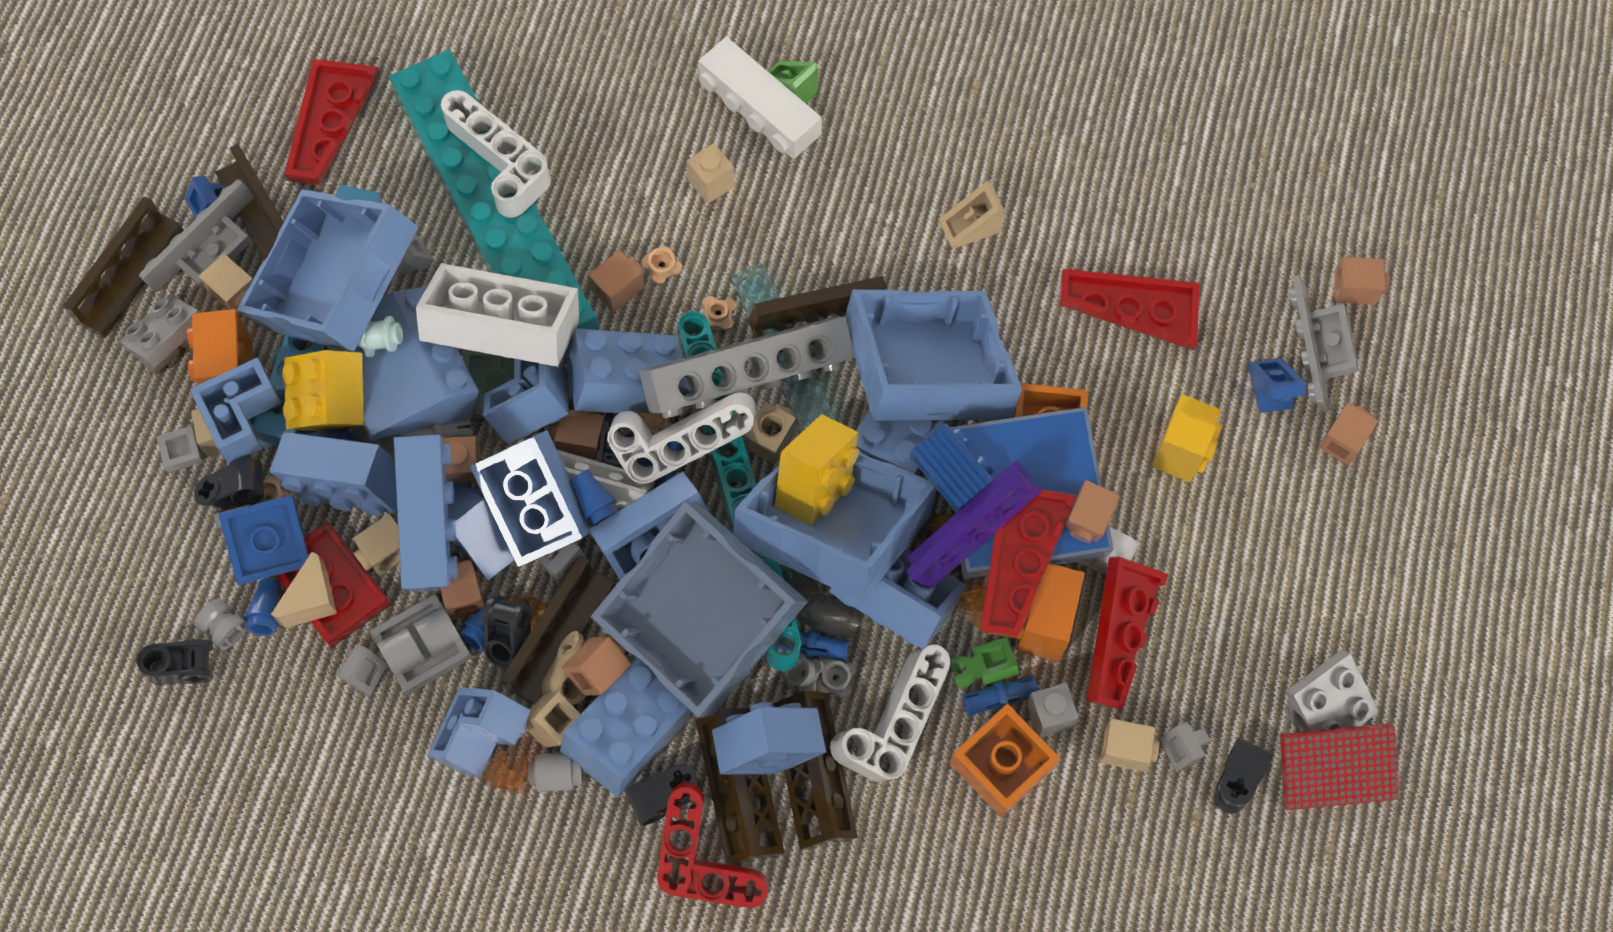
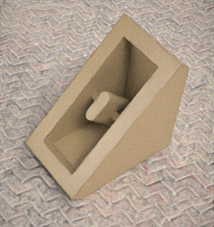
(973, 217)
(307, 596)

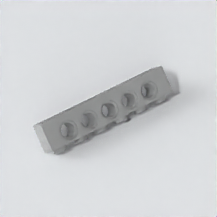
(662, 381)

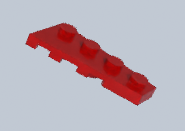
(327, 113)
(1142, 304)
(1019, 561)
(1120, 633)

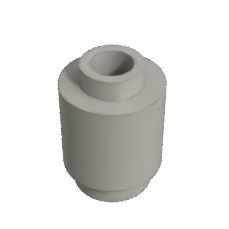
(554, 772)

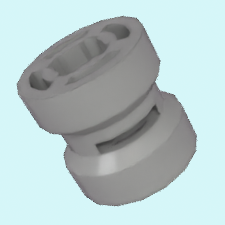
(220, 624)

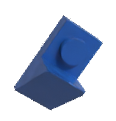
(1275, 384)

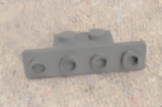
(203, 240)
(1327, 340)

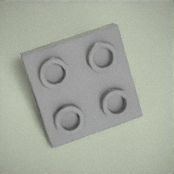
(160, 333)
(420, 644)
(1331, 697)

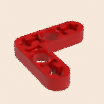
(694, 869)

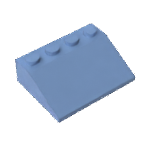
(417, 382)
(423, 513)

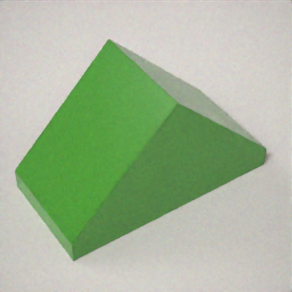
(798, 77)

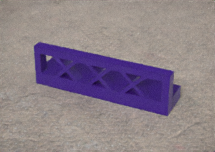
(973, 525)

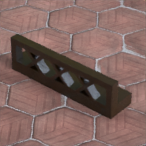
(259, 214)
(112, 294)
(807, 306)
(567, 612)
(730, 793)
(829, 793)

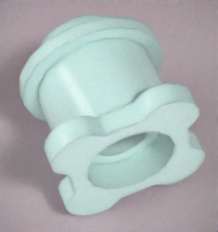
(381, 335)

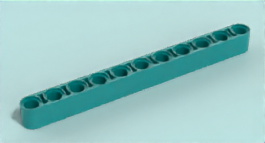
(734, 469)

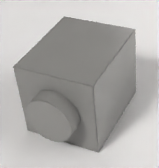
(1052, 710)

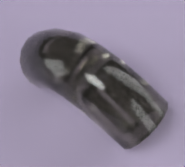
(822, 611)

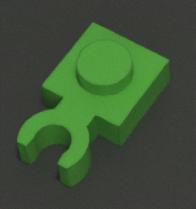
(990, 661)

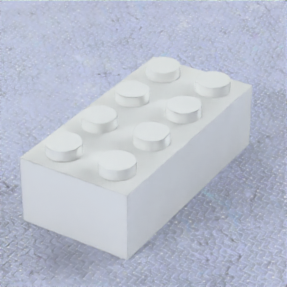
(498, 314)

